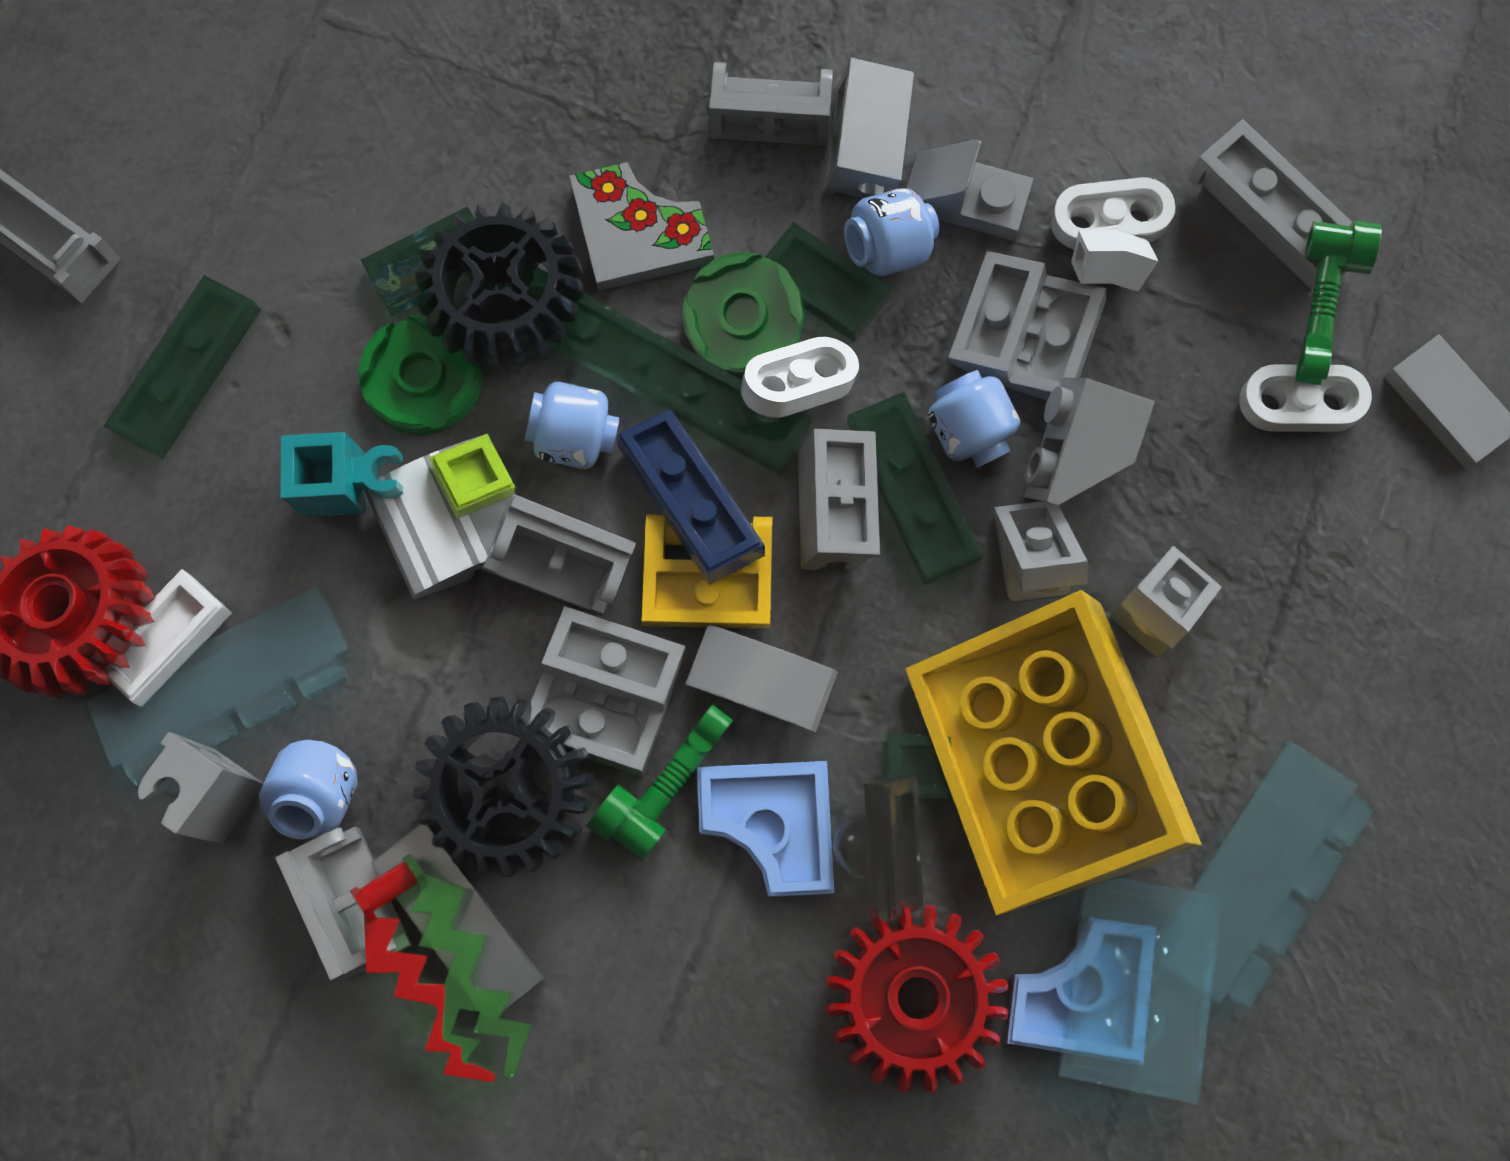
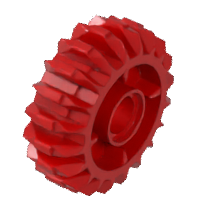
(104, 605)
(956, 1011)

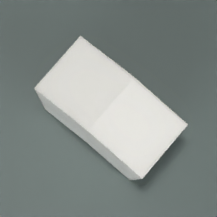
(1112, 258)

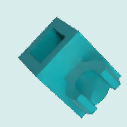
(330, 471)

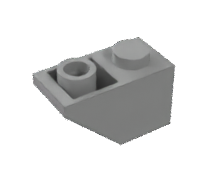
(1087, 438)

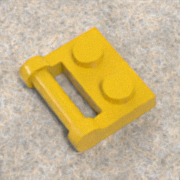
(681, 597)

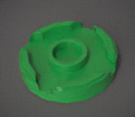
(742, 310)
(415, 380)

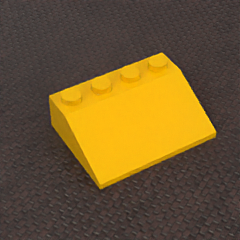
(1050, 755)

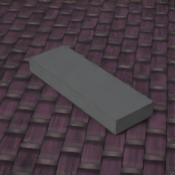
(502, 961)

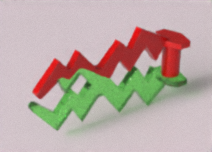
(457, 991)

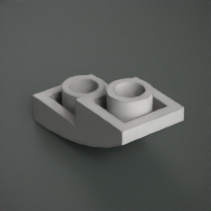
(762, 677)

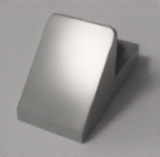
(969, 191)
(1038, 551)
(1166, 602)

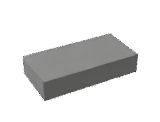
(1451, 401)

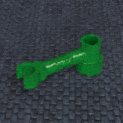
(1337, 250)
(633, 820)

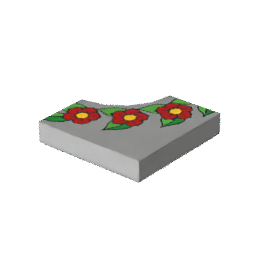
(635, 232)

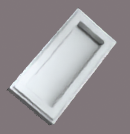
(183, 620)

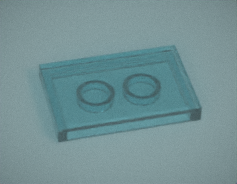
(1141, 988)

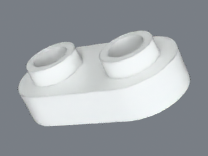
(1109, 207)
(789, 377)
(1302, 403)

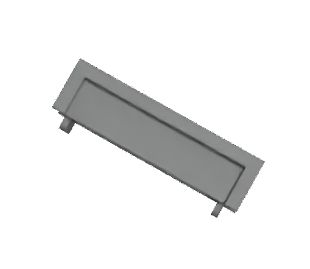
(1266, 196)
(52, 241)

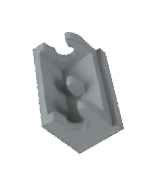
(770, 109)
(868, 129)
(838, 498)
(558, 555)
(211, 786)
(321, 883)

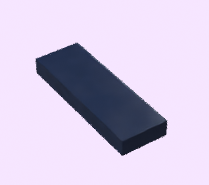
(690, 496)

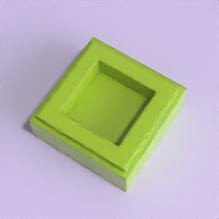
(471, 476)

